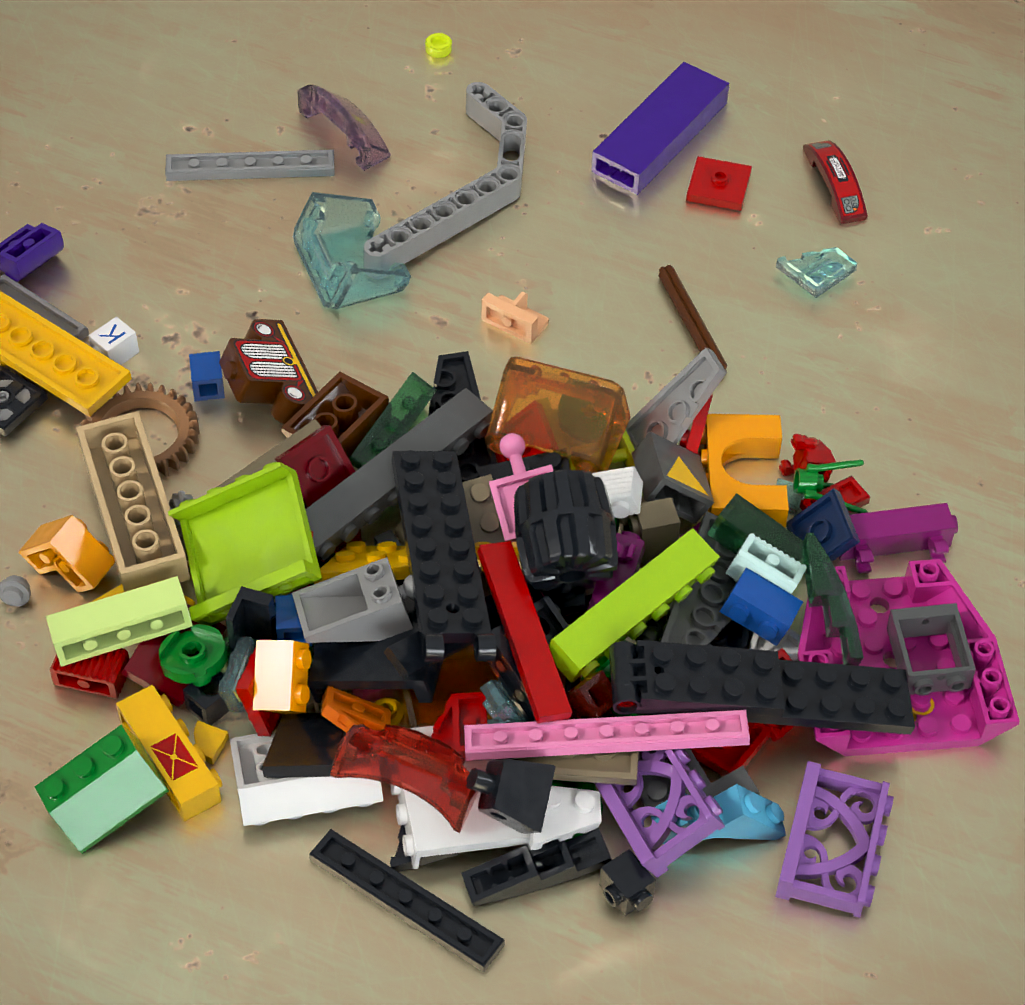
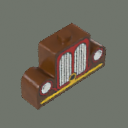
(268, 369)

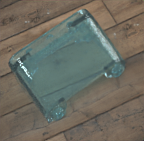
(331, 245)

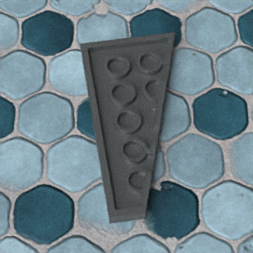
(698, 616)

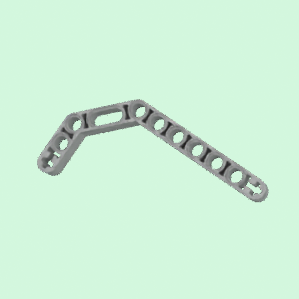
(469, 203)

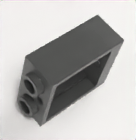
(925, 622)

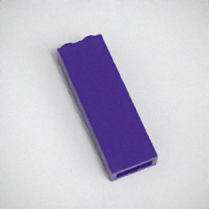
(659, 128)

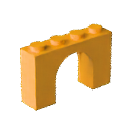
(738, 437)

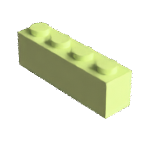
(119, 621)

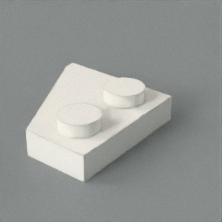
(568, 813)

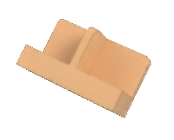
(513, 316)

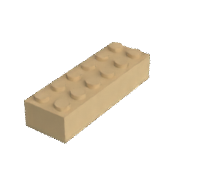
(132, 501)

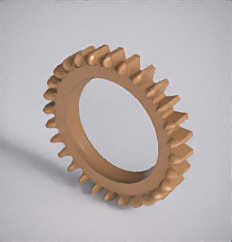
(176, 408)

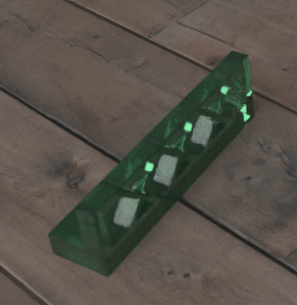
(394, 419)

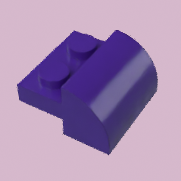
(29, 250)

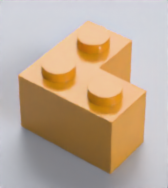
(69, 550)

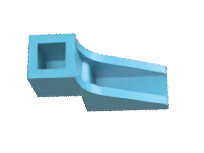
(744, 816)

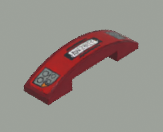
(840, 179)

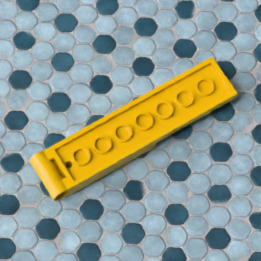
(57, 359)

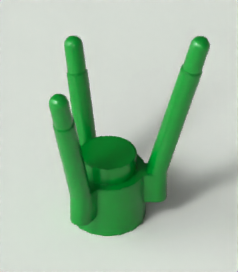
(811, 483)

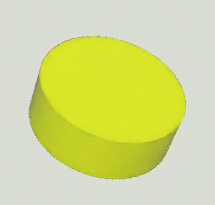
(438, 45)

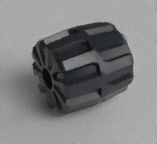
(565, 531)

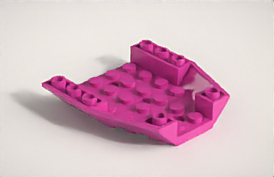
(958, 717)

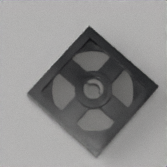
(17, 400)

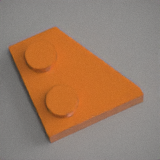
(351, 710)

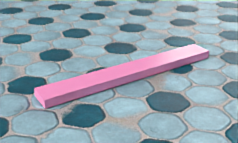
(606, 735)

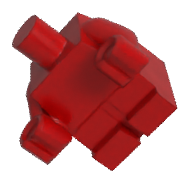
(807, 451)

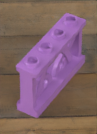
(647, 840)
(798, 866)

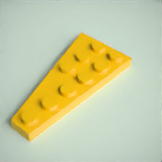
(358, 554)

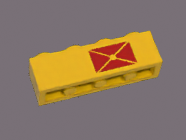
(166, 741)

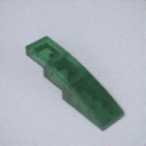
(827, 590)

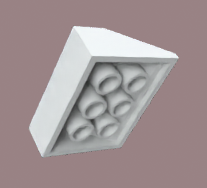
(290, 797)

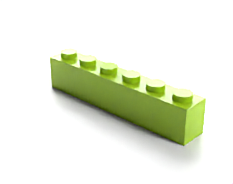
(632, 605)

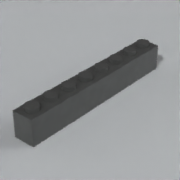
(373, 488)

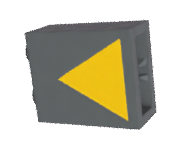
(673, 473)

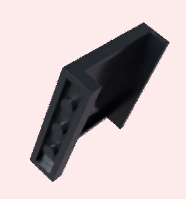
(367, 667)

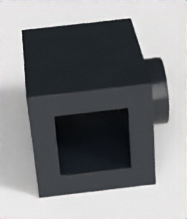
(627, 883)

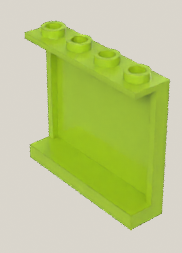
(247, 537)

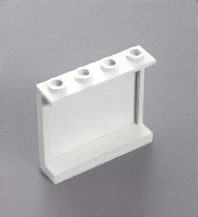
(432, 834)

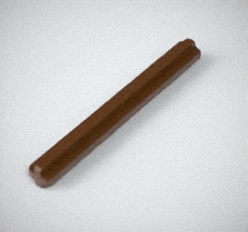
(688, 312)

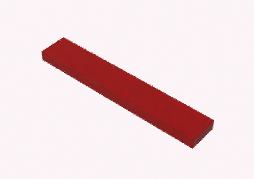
(524, 632)

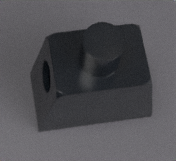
(514, 792)

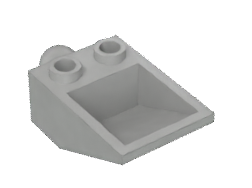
(355, 605)

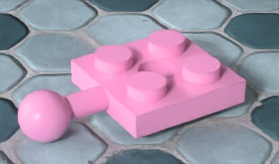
(503, 489)

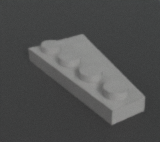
(679, 401)

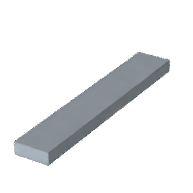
(249, 165)

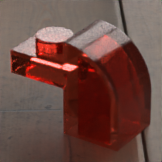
(591, 697)

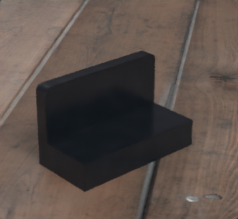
(251, 616)

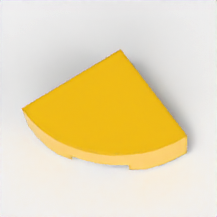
(210, 740)

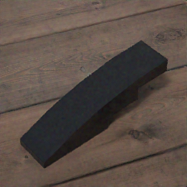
(534, 870)

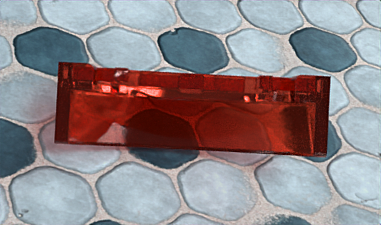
(411, 763)

